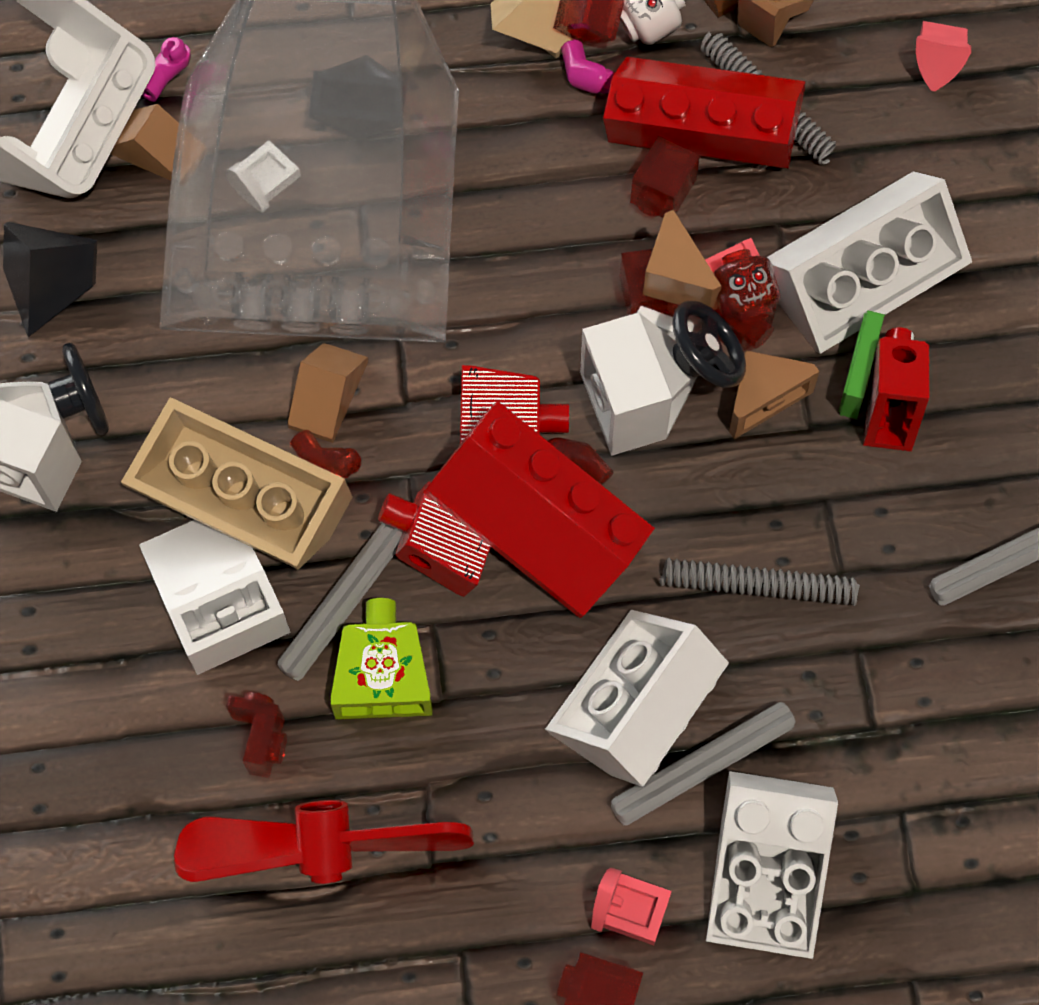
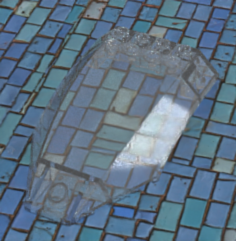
(314, 175)

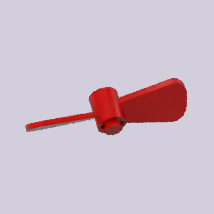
(317, 842)

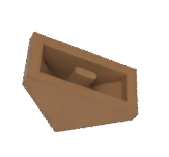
(149, 140)
(678, 268)
(769, 388)
(325, 390)

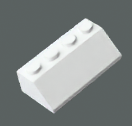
(870, 259)

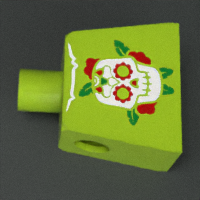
(380, 668)

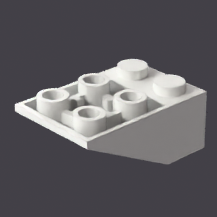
(213, 593)
(771, 864)

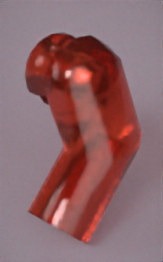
(585, 457)
(335, 460)

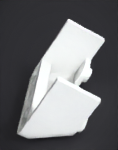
(104, 83)

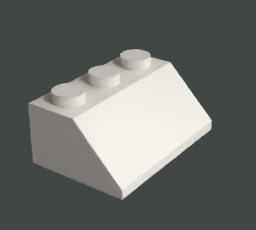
(638, 695)

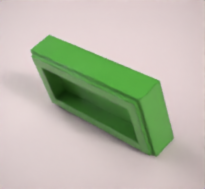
(861, 364)

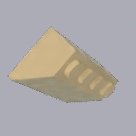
(238, 484)

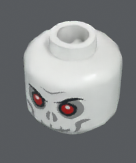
(651, 19)

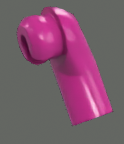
(168, 63)
(582, 72)

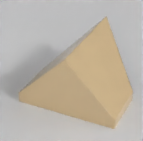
(529, 22)

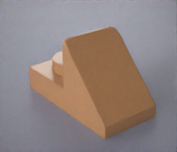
(769, 17)

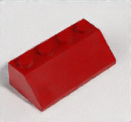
(704, 110)
(539, 510)

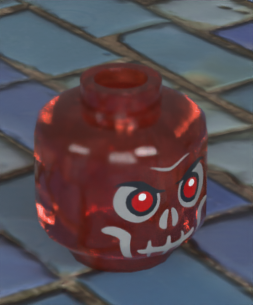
(747, 287)

